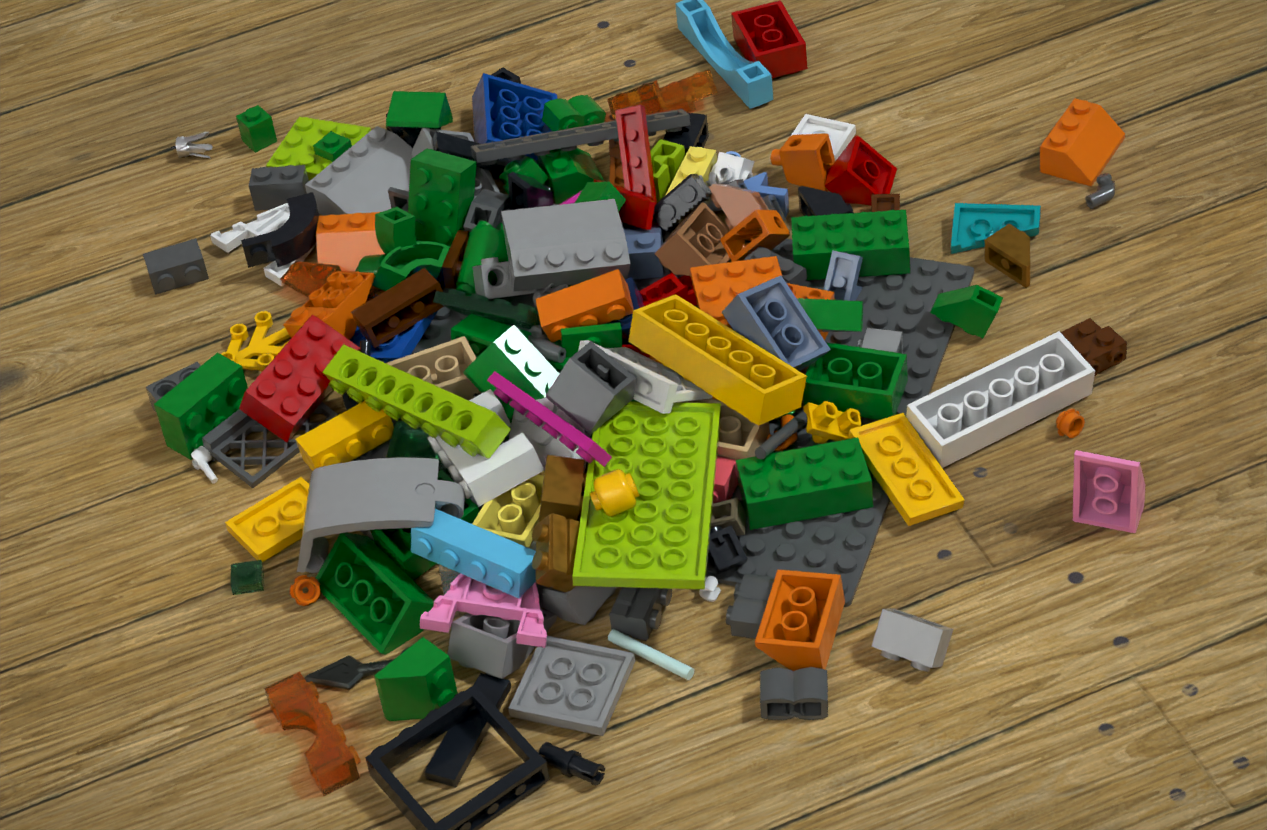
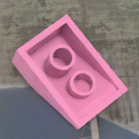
(1107, 491)

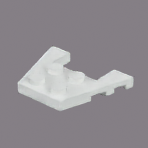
(265, 223)

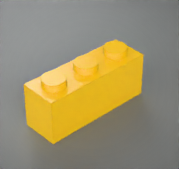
(345, 436)

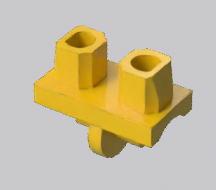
(828, 423)

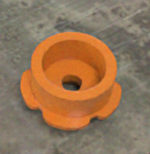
(1070, 423)
(313, 590)

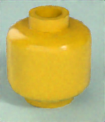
(614, 492)

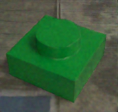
(332, 146)

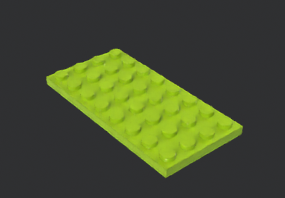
(668, 530)

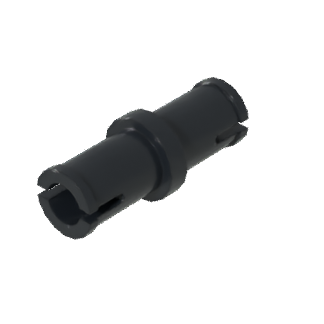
(572, 763)

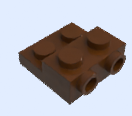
(1097, 345)

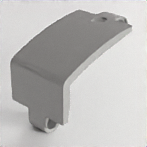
(371, 497)

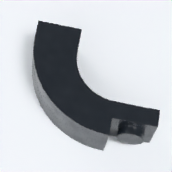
(288, 241)

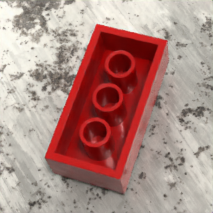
(294, 380)

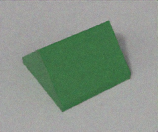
(419, 110)

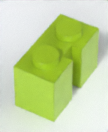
(666, 161)

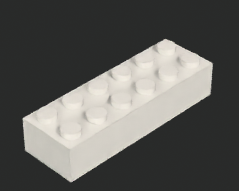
(1001, 398)

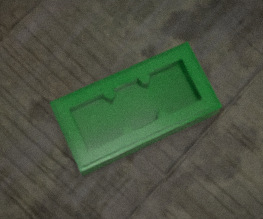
(603, 335)

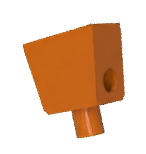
(805, 159)
(761, 228)

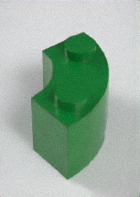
(408, 260)

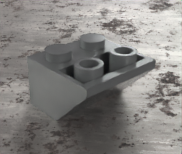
(592, 387)

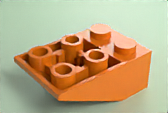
(334, 303)

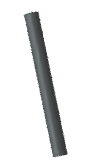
(781, 435)

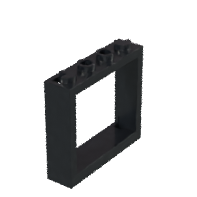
(486, 804)

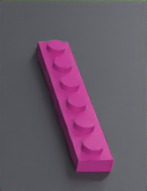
(553, 423)

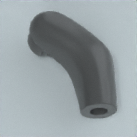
(548, 349)

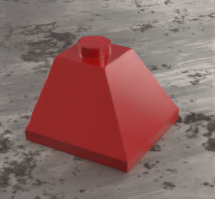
(860, 173)

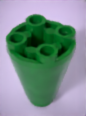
(482, 244)

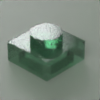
(247, 577)

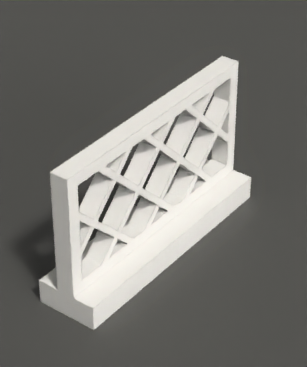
(655, 383)

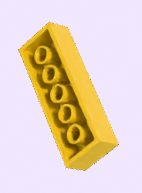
(717, 359)

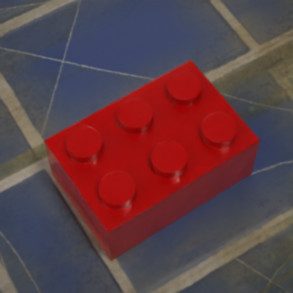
(771, 37)

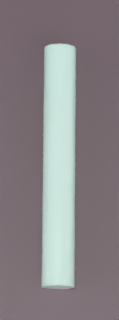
(651, 654)

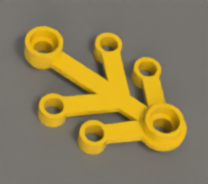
(258, 345)

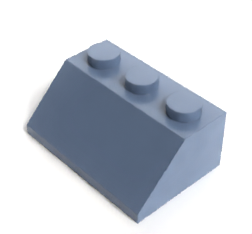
(777, 323)

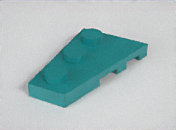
(979, 221)

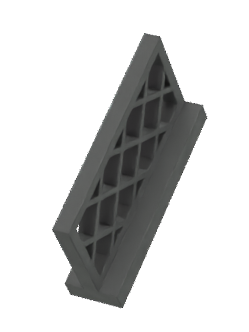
(233, 434)

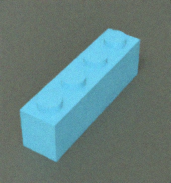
(476, 553)

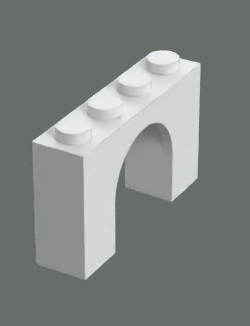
(489, 478)

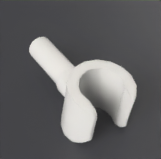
(201, 457)
(711, 590)

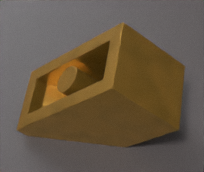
(1010, 253)

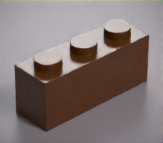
(398, 308)

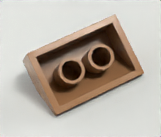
(694, 242)

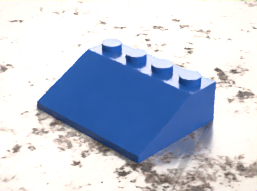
(507, 110)

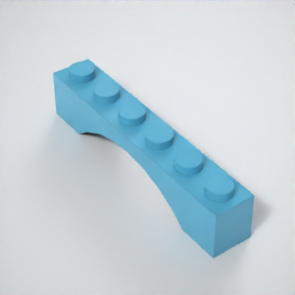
(746, 78)

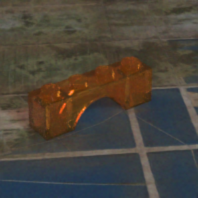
(329, 758)

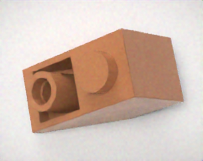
(736, 202)

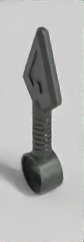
(346, 672)

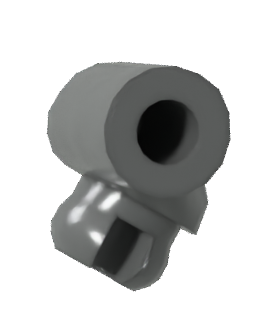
(1104, 192)

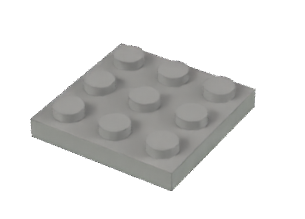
(572, 685)

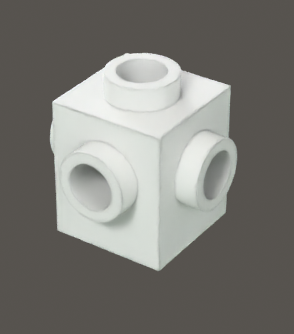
(733, 166)

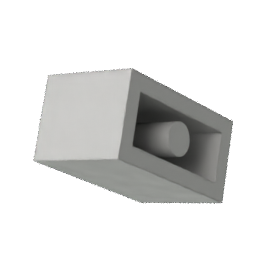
(911, 638)

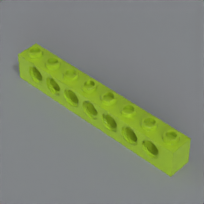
(416, 402)

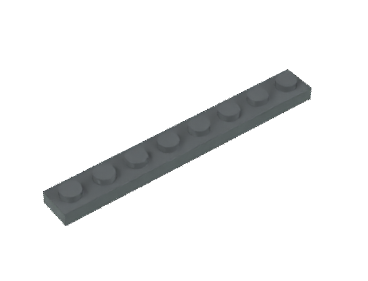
(569, 138)

